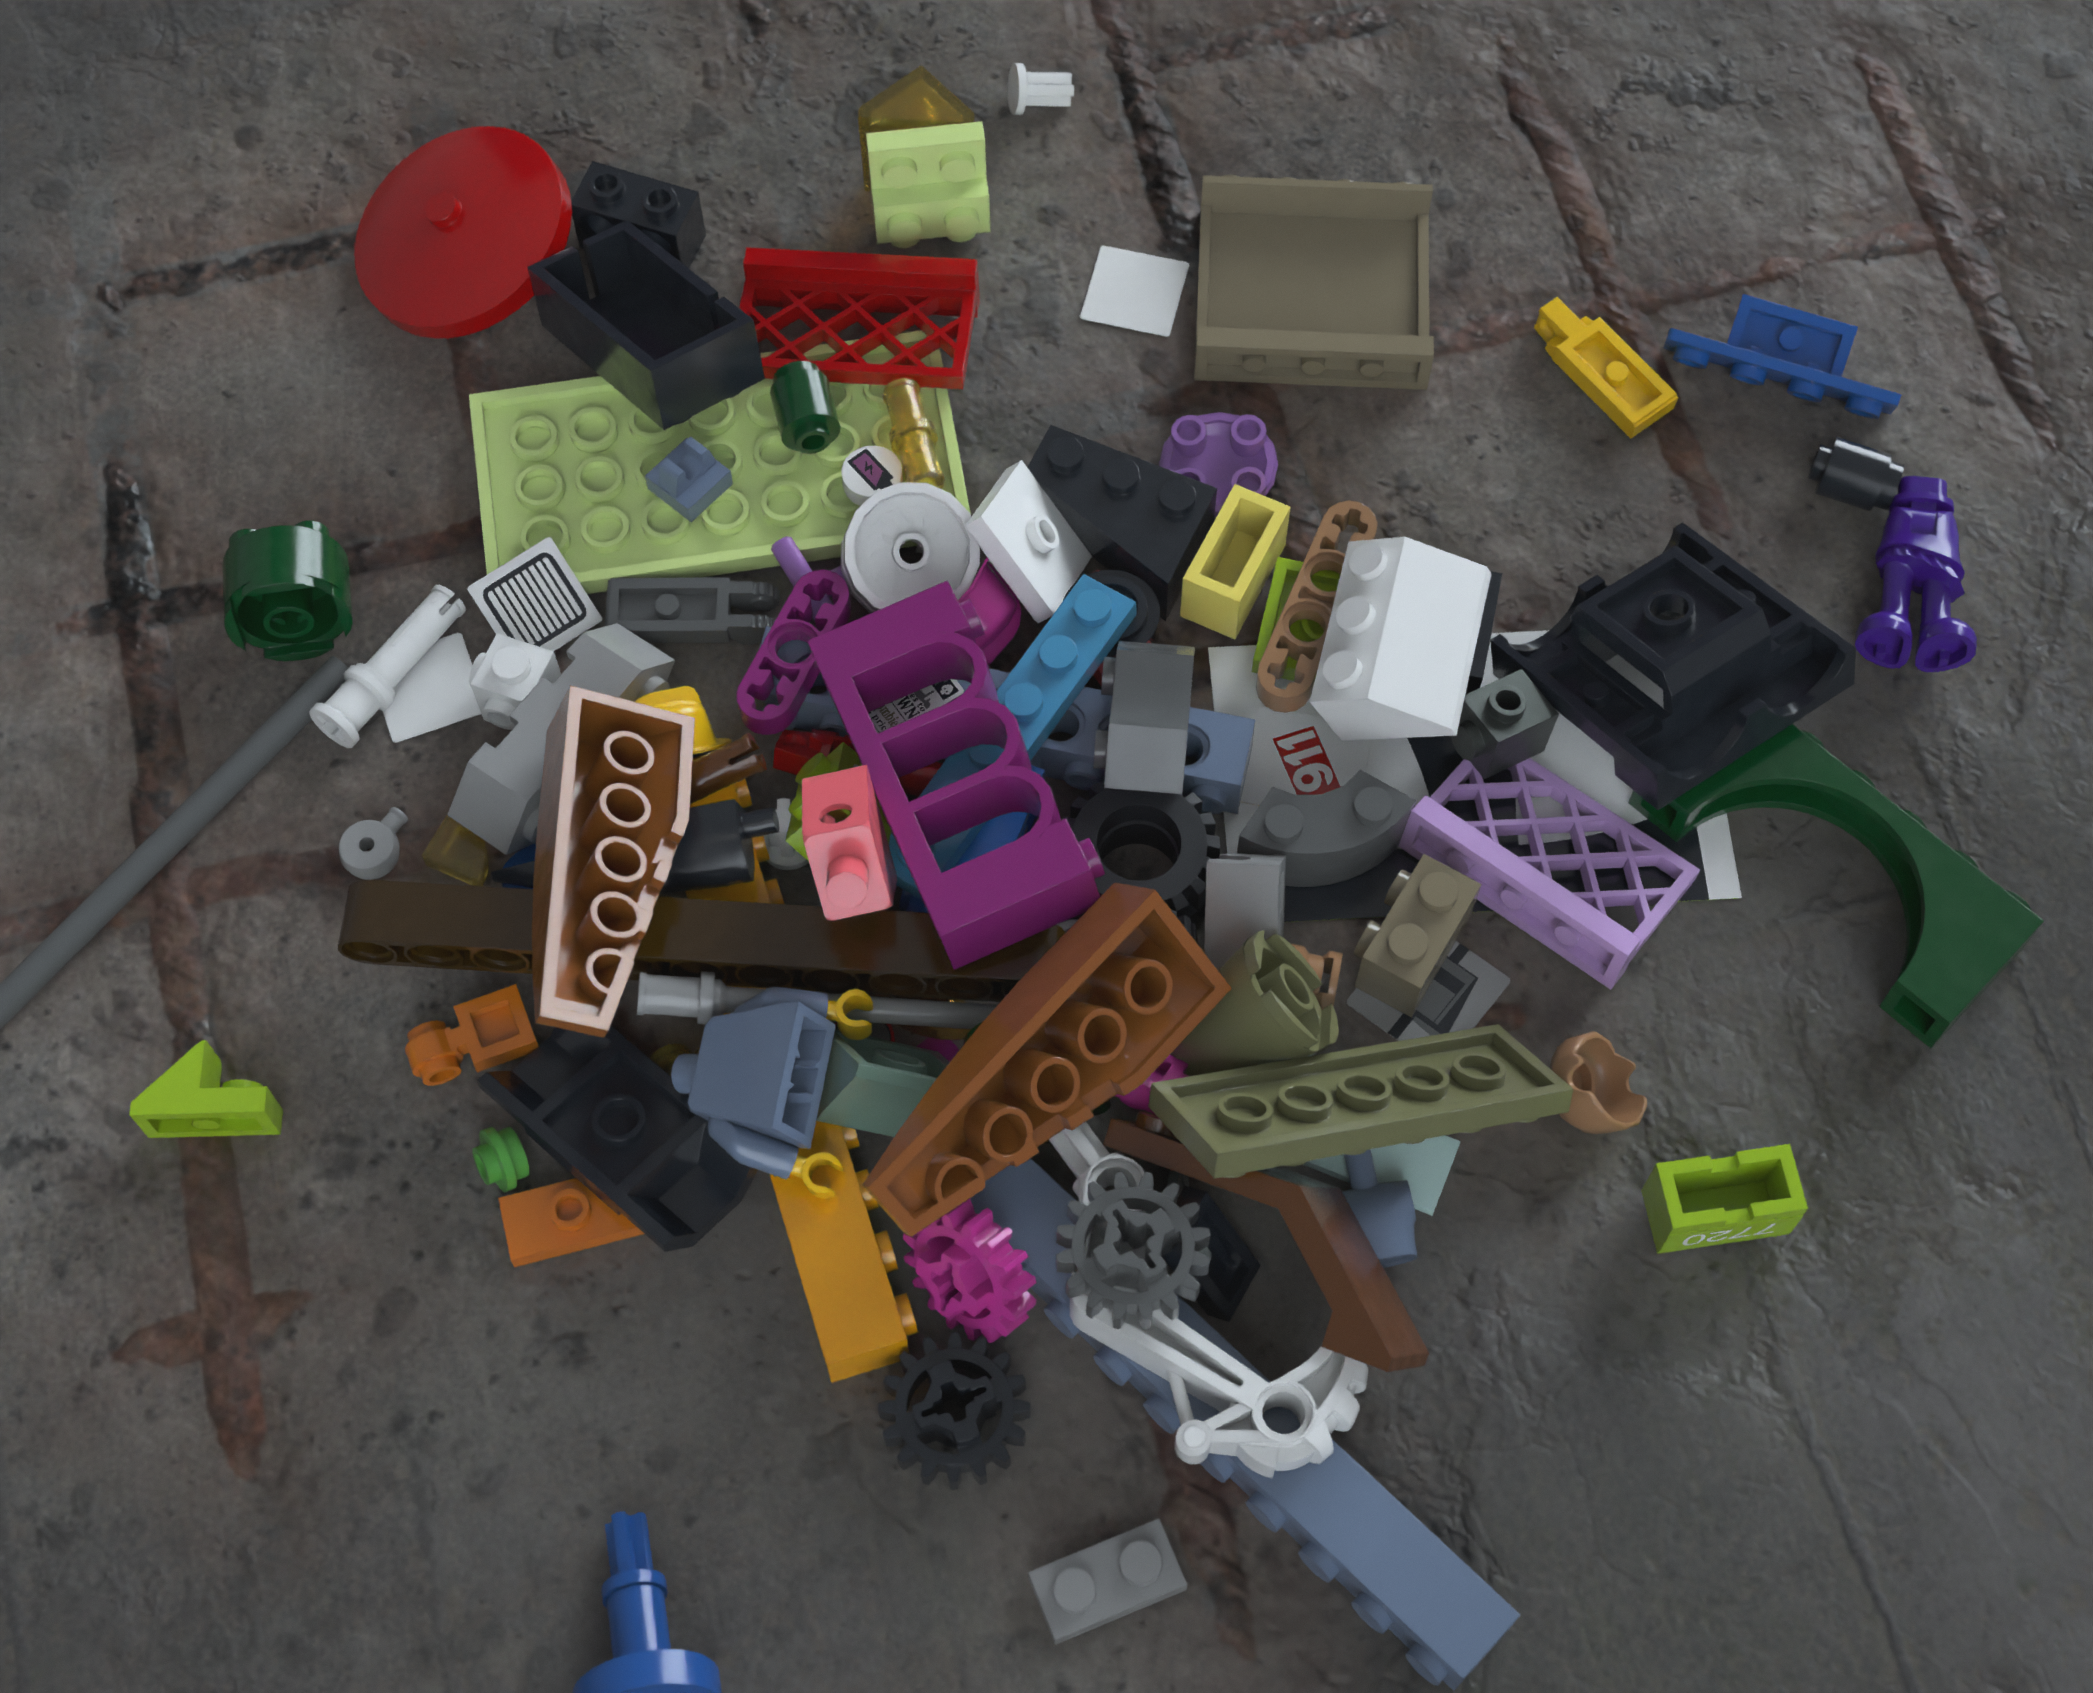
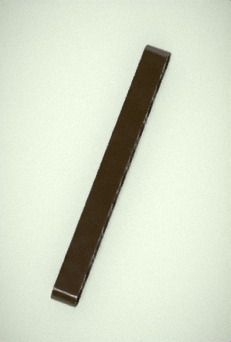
(736, 940)

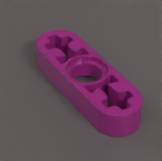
(794, 678)

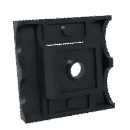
(1727, 669)

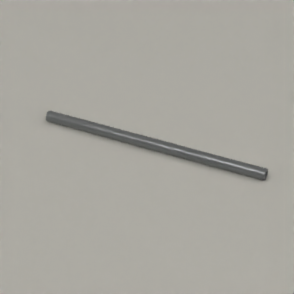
(167, 841)

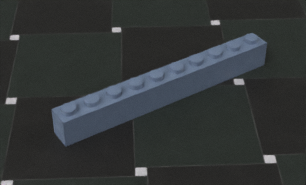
(1333, 1509)

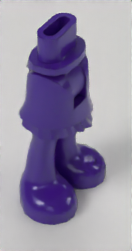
(1922, 555)

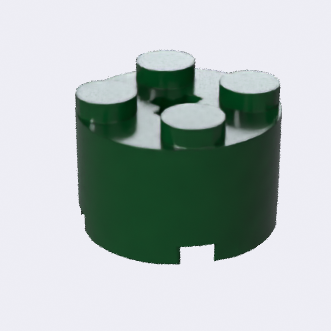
(286, 590)

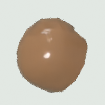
(1599, 1084)

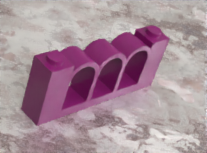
(1003, 892)

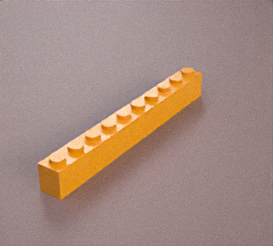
(831, 1238)

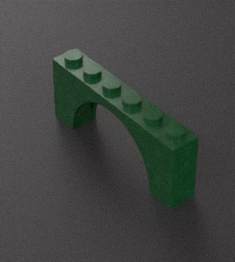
(1956, 917)

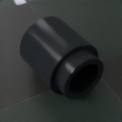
(1855, 474)

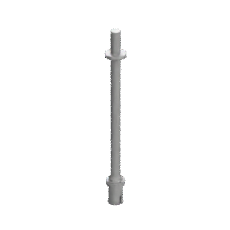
(710, 997)

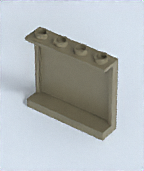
(1314, 282)

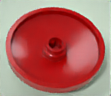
(457, 229)

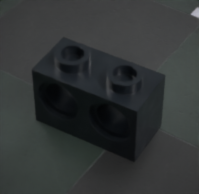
(657, 208)

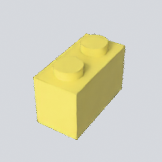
(1234, 561)

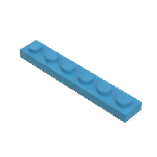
(1037, 695)

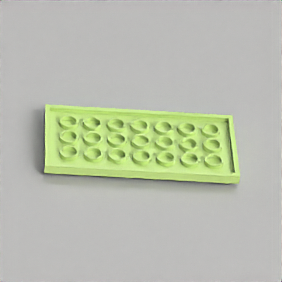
(576, 458)

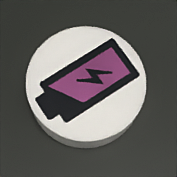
(869, 471)

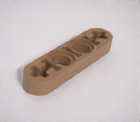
(1309, 603)

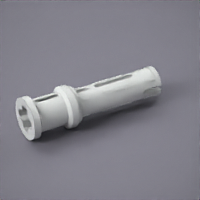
(371, 684)

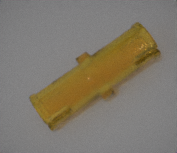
(912, 434)

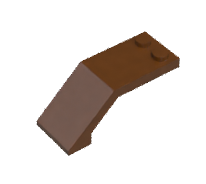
(1366, 1310)

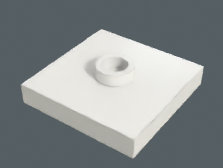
(1028, 541)

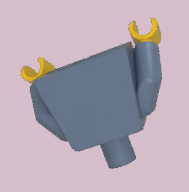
(766, 1074)

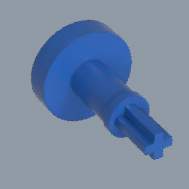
(640, 1624)

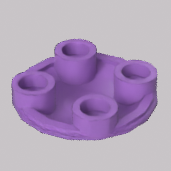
(1222, 452)

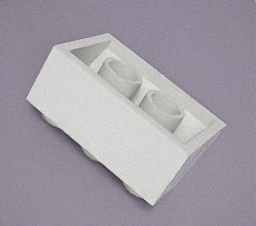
(1399, 641)

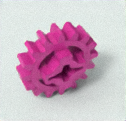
(972, 1273)

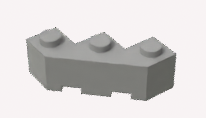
(503, 783)

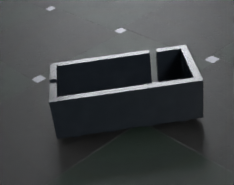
(651, 326)

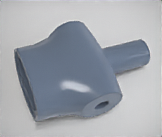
(1382, 1211)

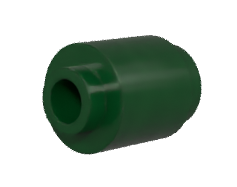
(804, 407)

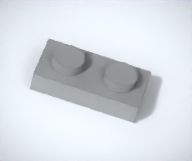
(1107, 1581)

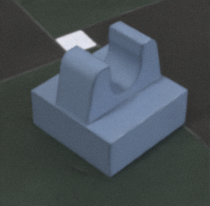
(689, 479)

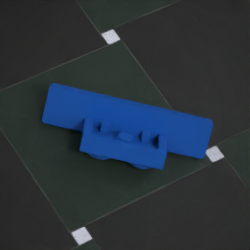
(1789, 349)

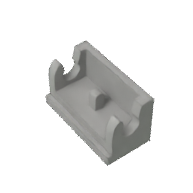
(1242, 898)

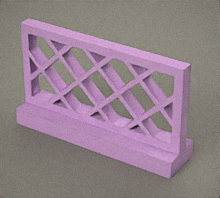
(1523, 886)

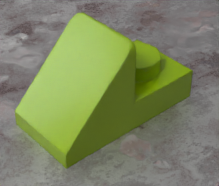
(192, 1103)

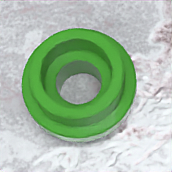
(500, 1158)

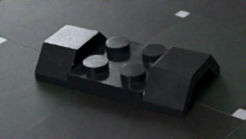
(623, 1134)

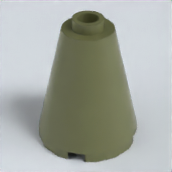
(1265, 1014)

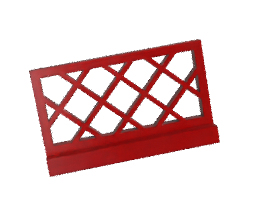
(862, 286)

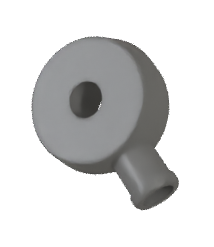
(375, 835)

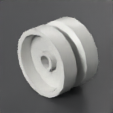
(903, 514)

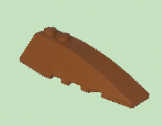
(603, 849)
(1057, 1047)

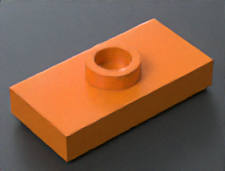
(559, 1222)

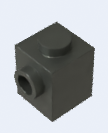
(1504, 724)

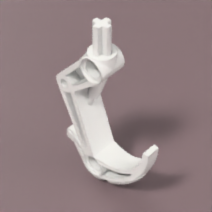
(1316, 1391)

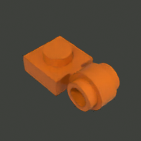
(490, 1029)

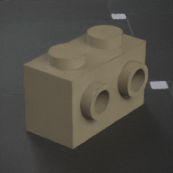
(1416, 934)

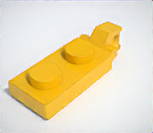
(1605, 368)

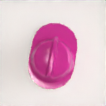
(996, 608)

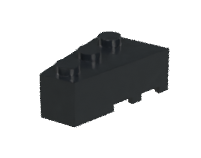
(1126, 509)

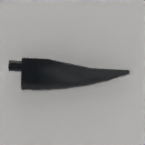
(710, 855)

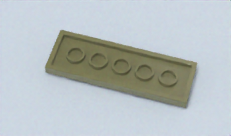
(1357, 1100)

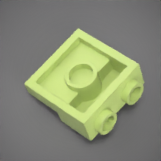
(929, 183)

